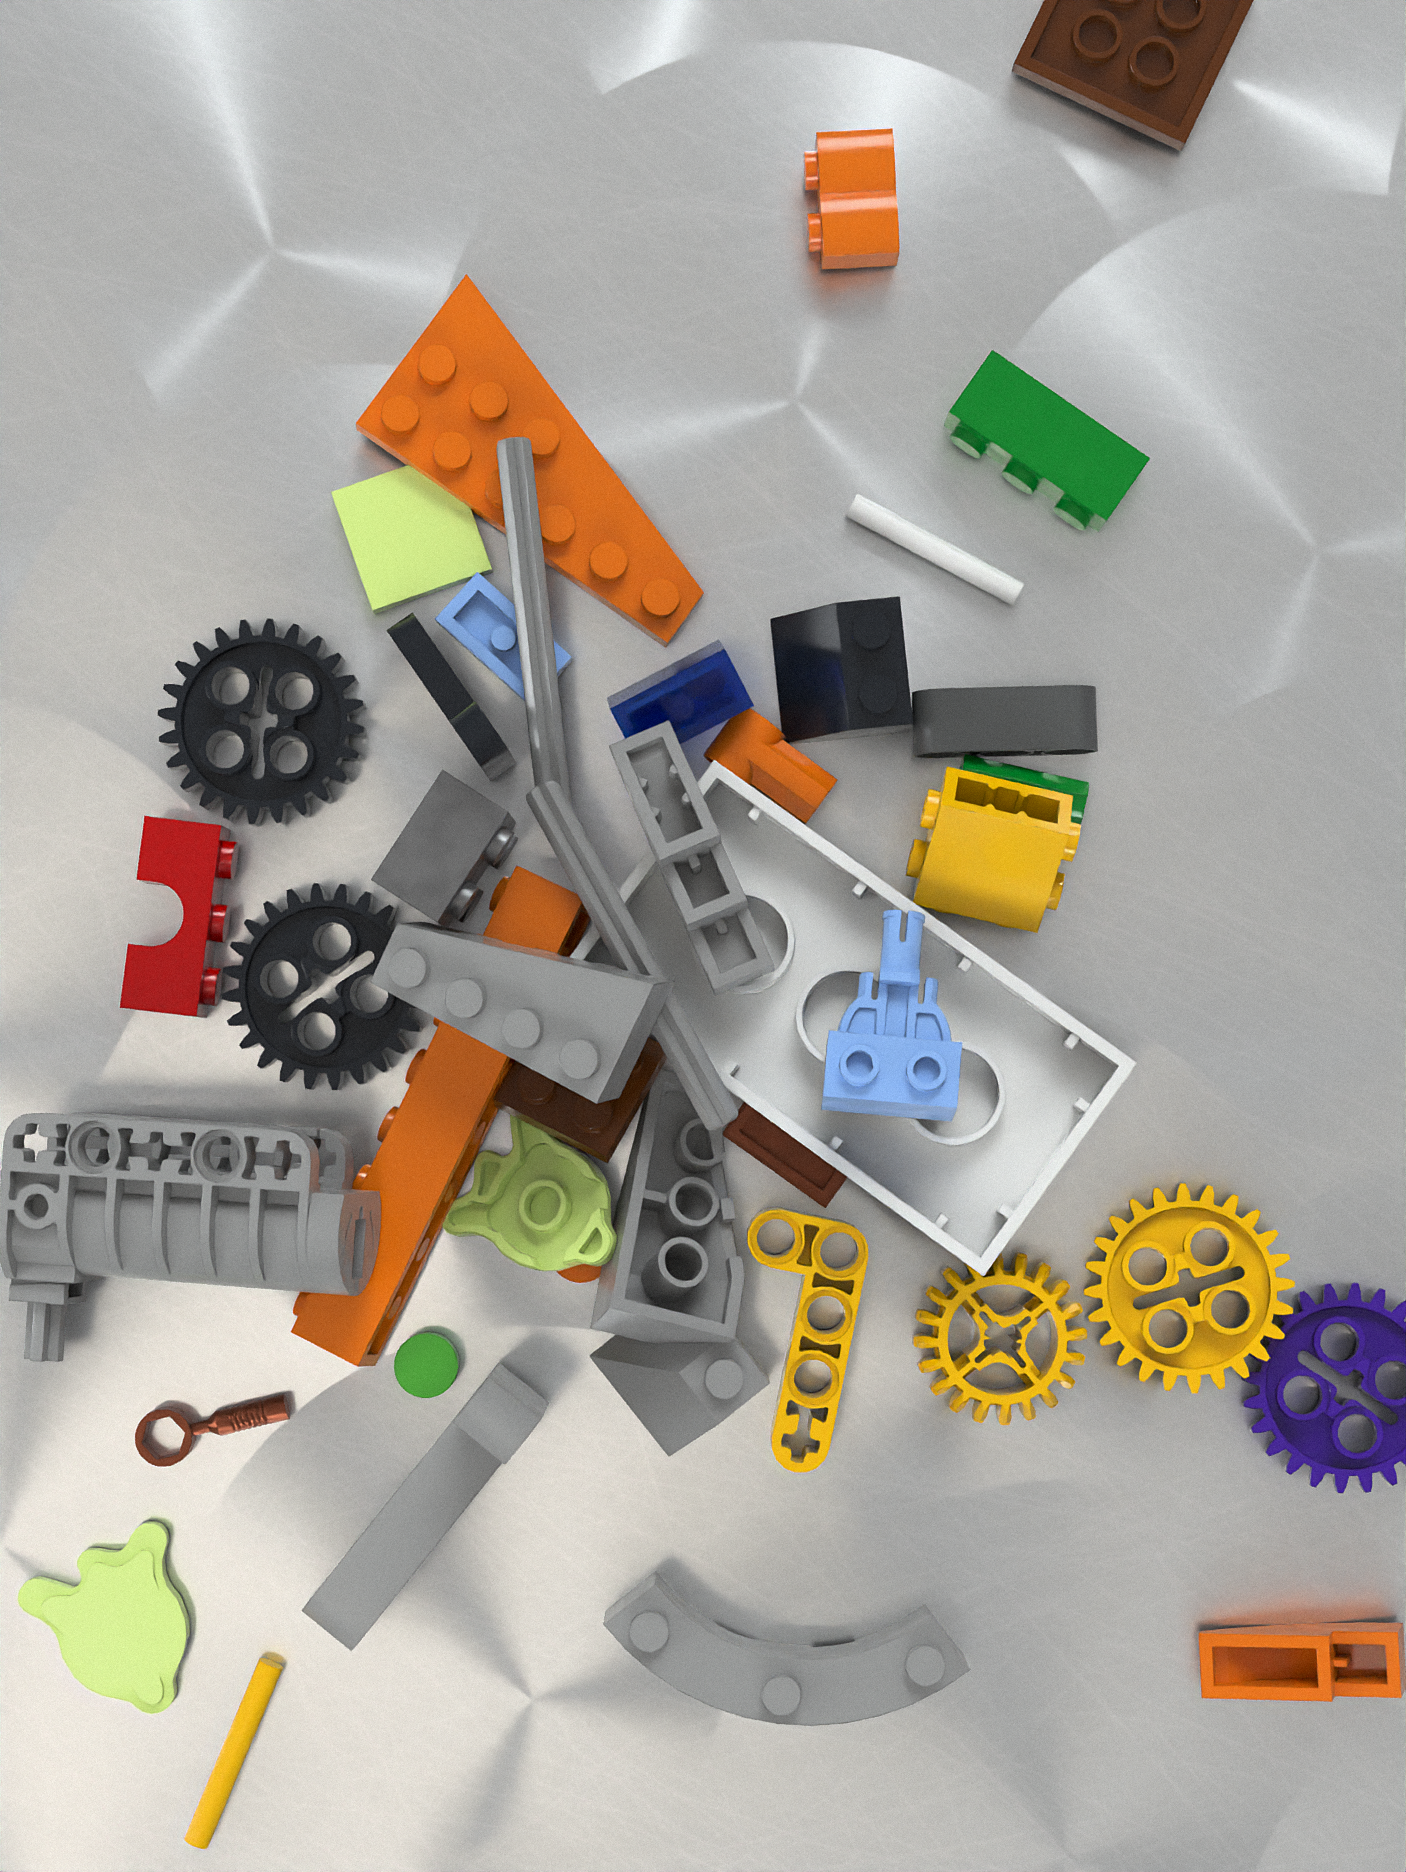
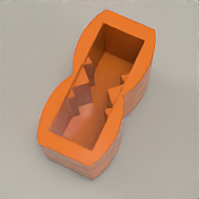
(854, 198)

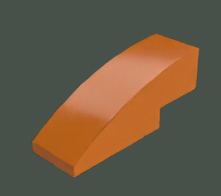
(1303, 1661)

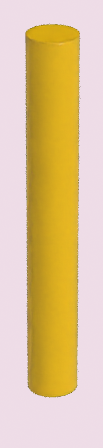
(233, 1753)

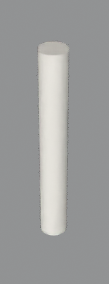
(934, 549)

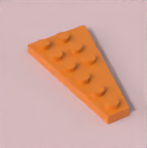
(474, 386)

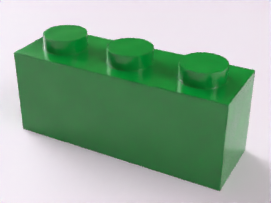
(1044, 443)

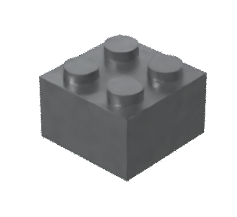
(447, 851)

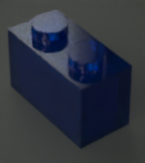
(688, 693)

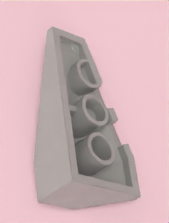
(675, 1244)

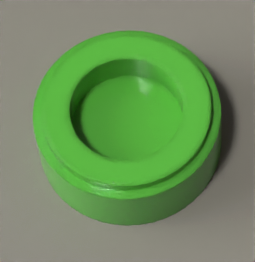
(426, 1364)

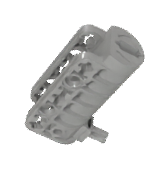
(175, 1217)

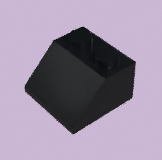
(842, 671)

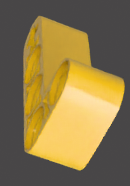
(806, 1341)

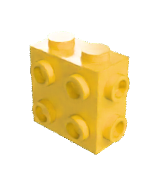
(992, 849)

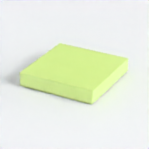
(409, 537)

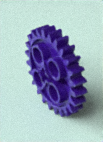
(1314, 1435)

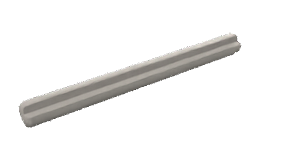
(532, 612)
(630, 951)

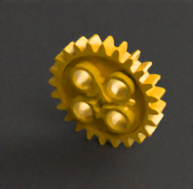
(1206, 1344)

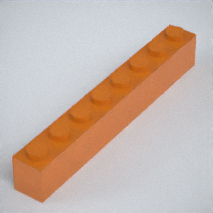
(435, 1137)

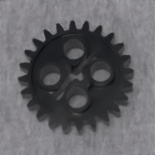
(204, 720)
(294, 939)

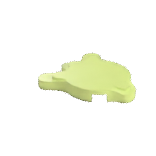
(538, 1203)
(121, 1623)

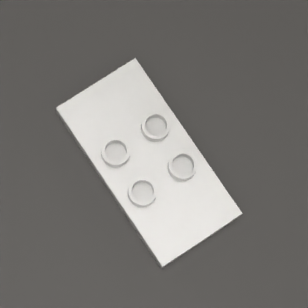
(1026, 1067)

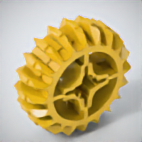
(975, 1354)

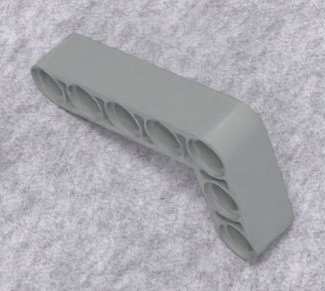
(426, 1506)

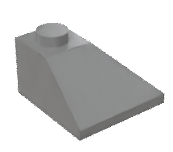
(680, 1386)

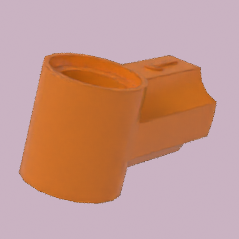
(762, 759)

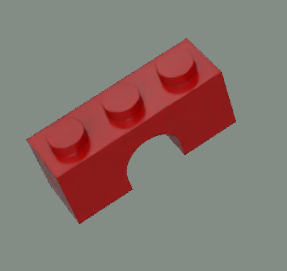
(194, 864)

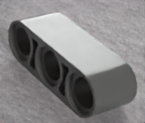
(1004, 721)

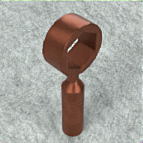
(220, 1422)

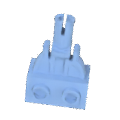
(892, 1050)

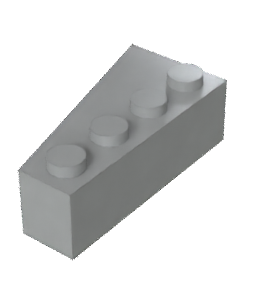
(538, 1007)

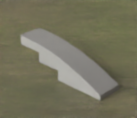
(691, 857)

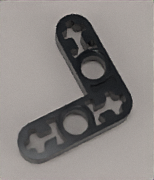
(452, 697)

